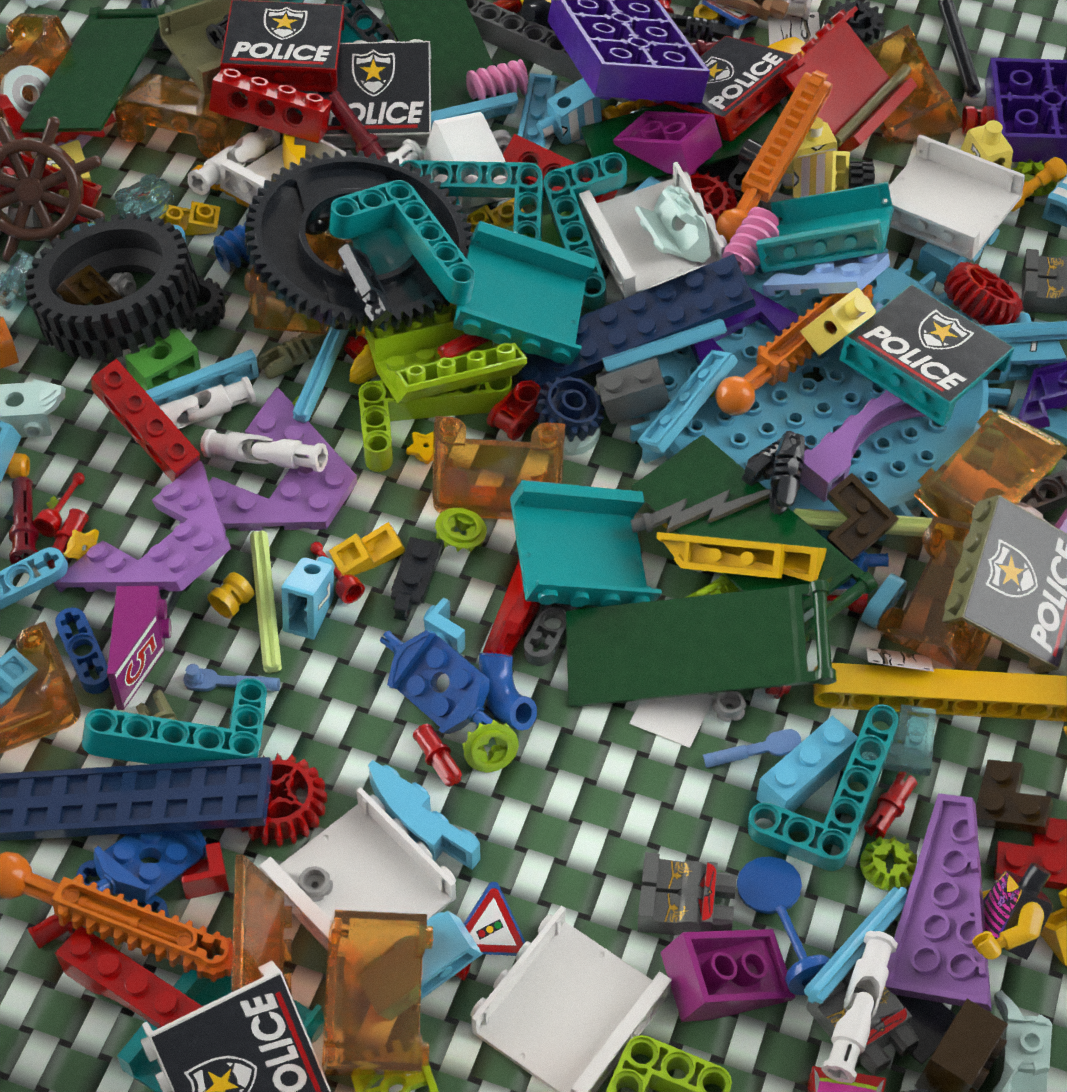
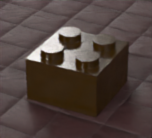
(965, 1052)

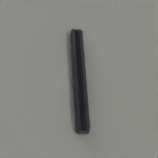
(959, 47)

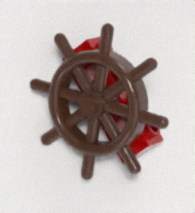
(39, 187)

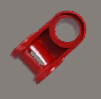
(516, 410)

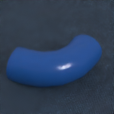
(503, 698)

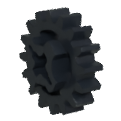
(866, 22)

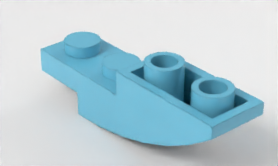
(412, 807)

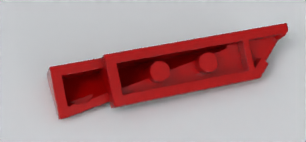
(512, 618)

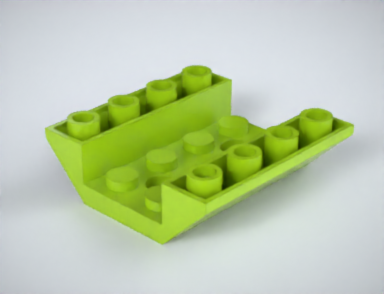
(413, 368)

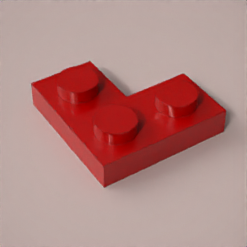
(1046, 850)

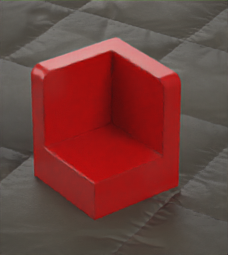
(207, 875)

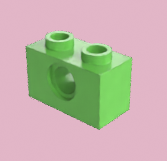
(164, 360)

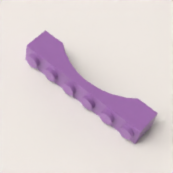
(831, 459)

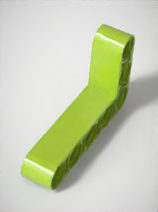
(380, 408)
(663, 1059)

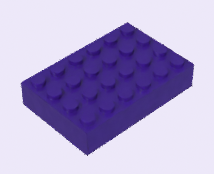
(629, 50)
(1030, 105)

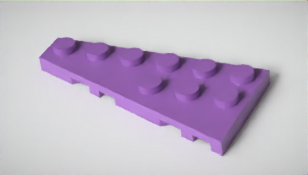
(944, 914)

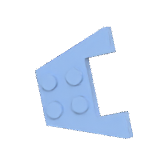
(831, 276)

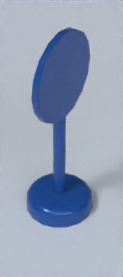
(772, 887)

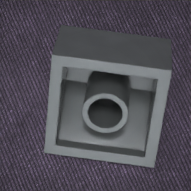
(633, 390)

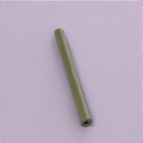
(845, 132)

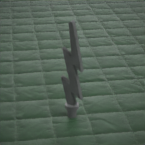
(679, 517)

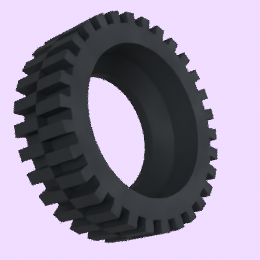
(114, 249)

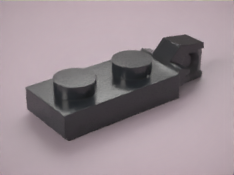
(367, 283)
(414, 575)

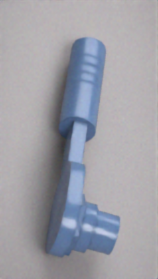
(207, 679)
(777, 744)

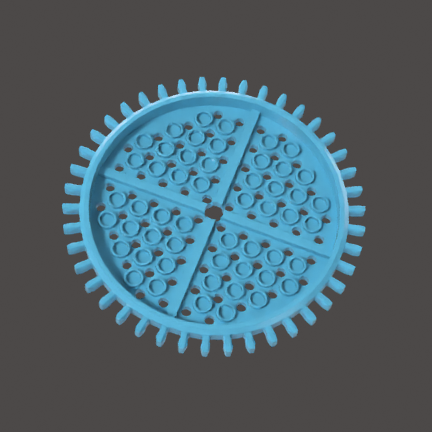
(901, 452)

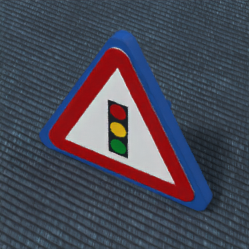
(734, 16)
(493, 924)

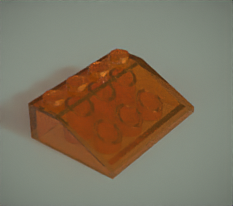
(258, 925)

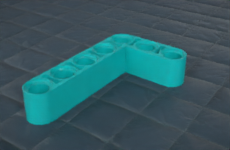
(484, 186)
(401, 206)
(574, 224)
(173, 741)
(844, 801)

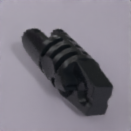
(702, 28)
(761, 465)
(787, 472)

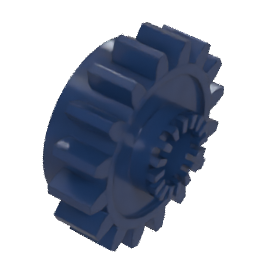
(572, 404)

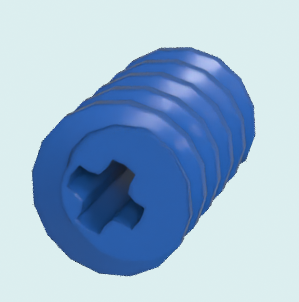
(231, 247)

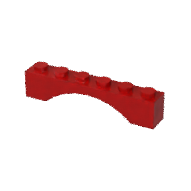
(120, 978)

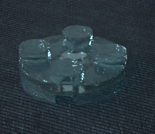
(144, 197)
(14, 279)

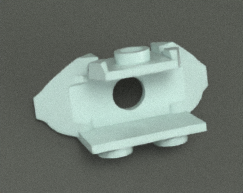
(691, 241)
(28, 405)
(1026, 1049)

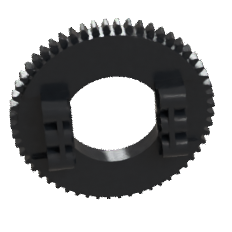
(301, 204)

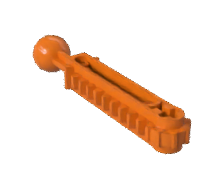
(778, 149)
(776, 359)
(120, 919)

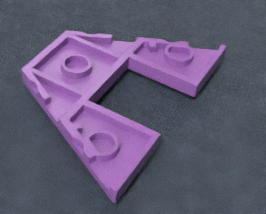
(302, 496)
(172, 562)

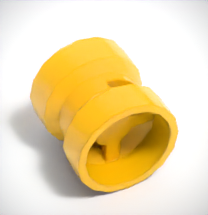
(231, 595)

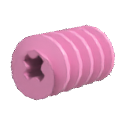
(497, 80)
(756, 226)

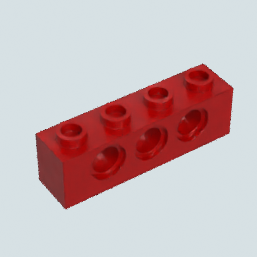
(255, 109)
(525, 151)
(144, 420)

